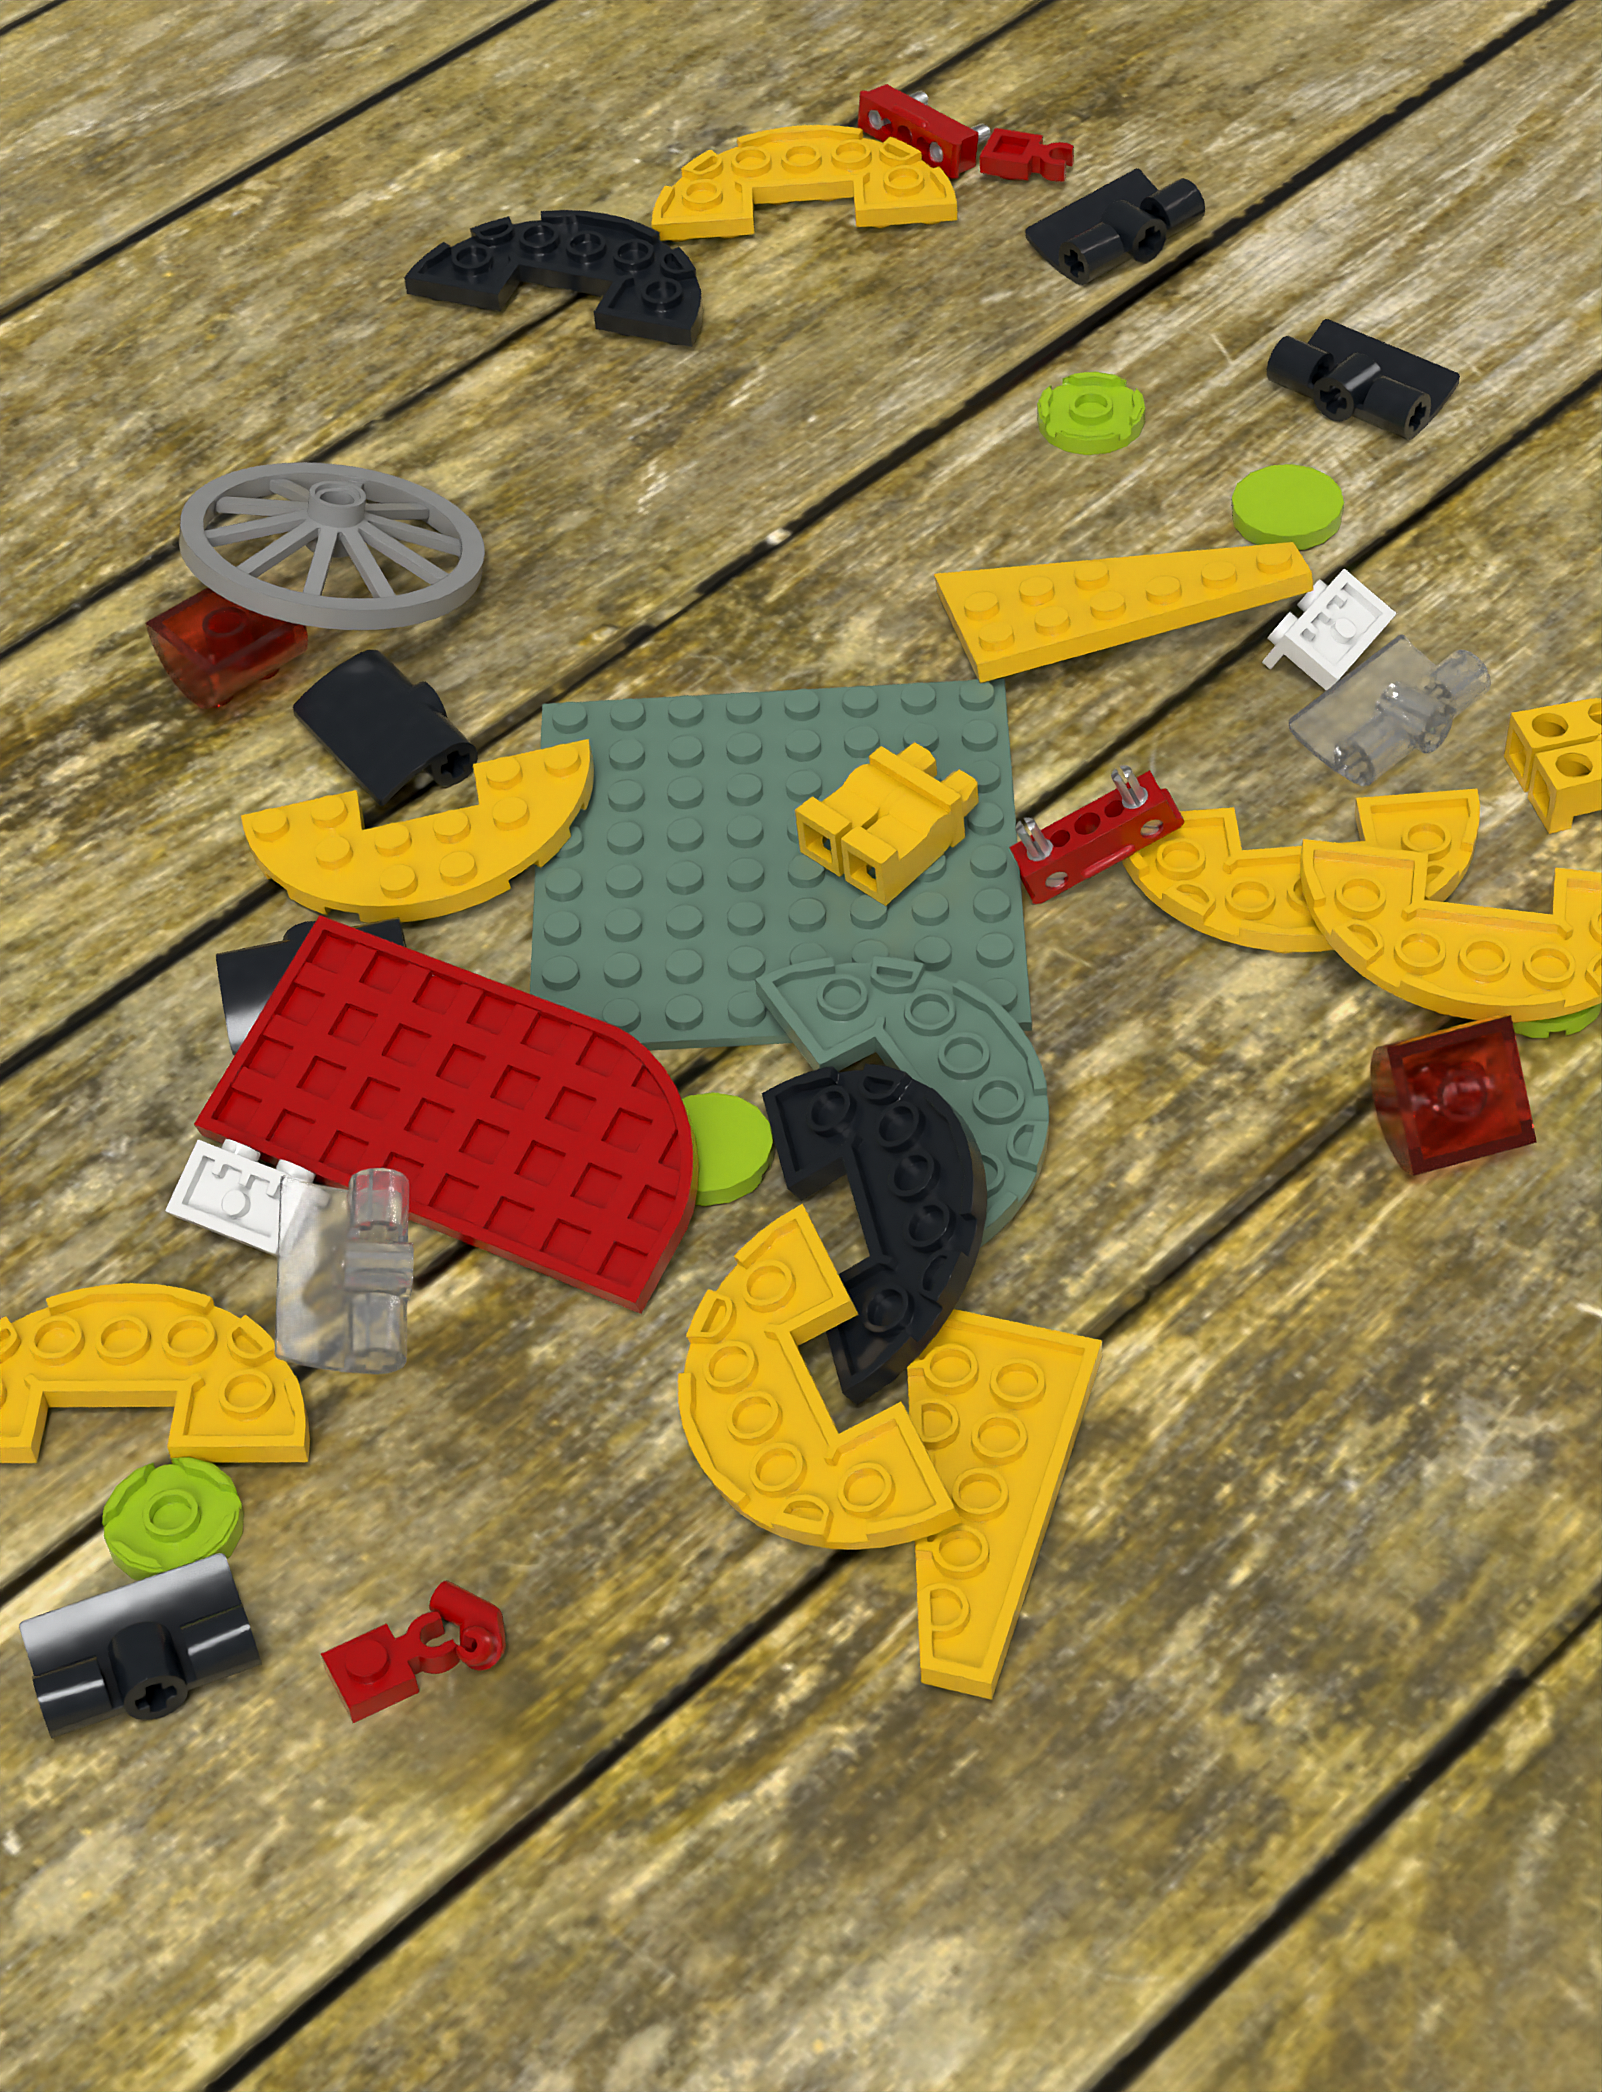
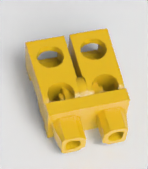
(1558, 759)
(887, 819)

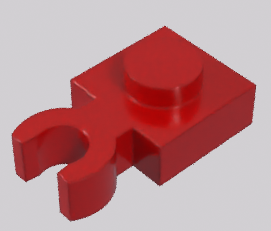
(1020, 154)
(382, 1669)

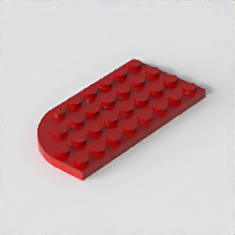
(495, 1104)

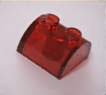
(221, 647)
(1452, 1095)

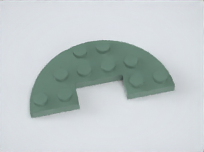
(939, 1036)

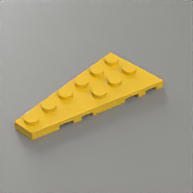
(1069, 609)
(1000, 1425)

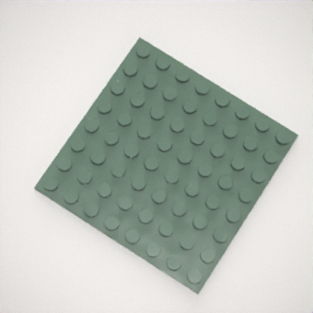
(695, 873)

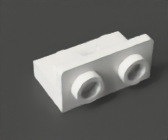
(1332, 631)
(233, 1193)

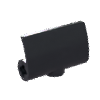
(1115, 225)
(1362, 379)
(384, 726)
(253, 972)
(139, 1646)

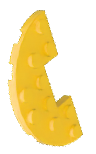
(803, 165)
(431, 861)
(1258, 893)
(1454, 954)
(152, 1351)
(765, 1425)

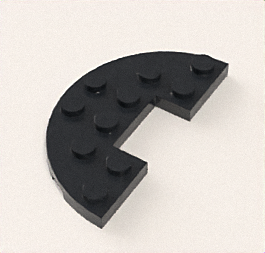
(642, 281)
(916, 1198)

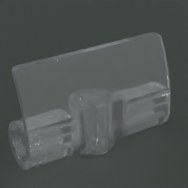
(1389, 709)
(344, 1273)

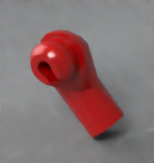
(478, 1623)

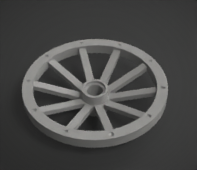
(332, 521)

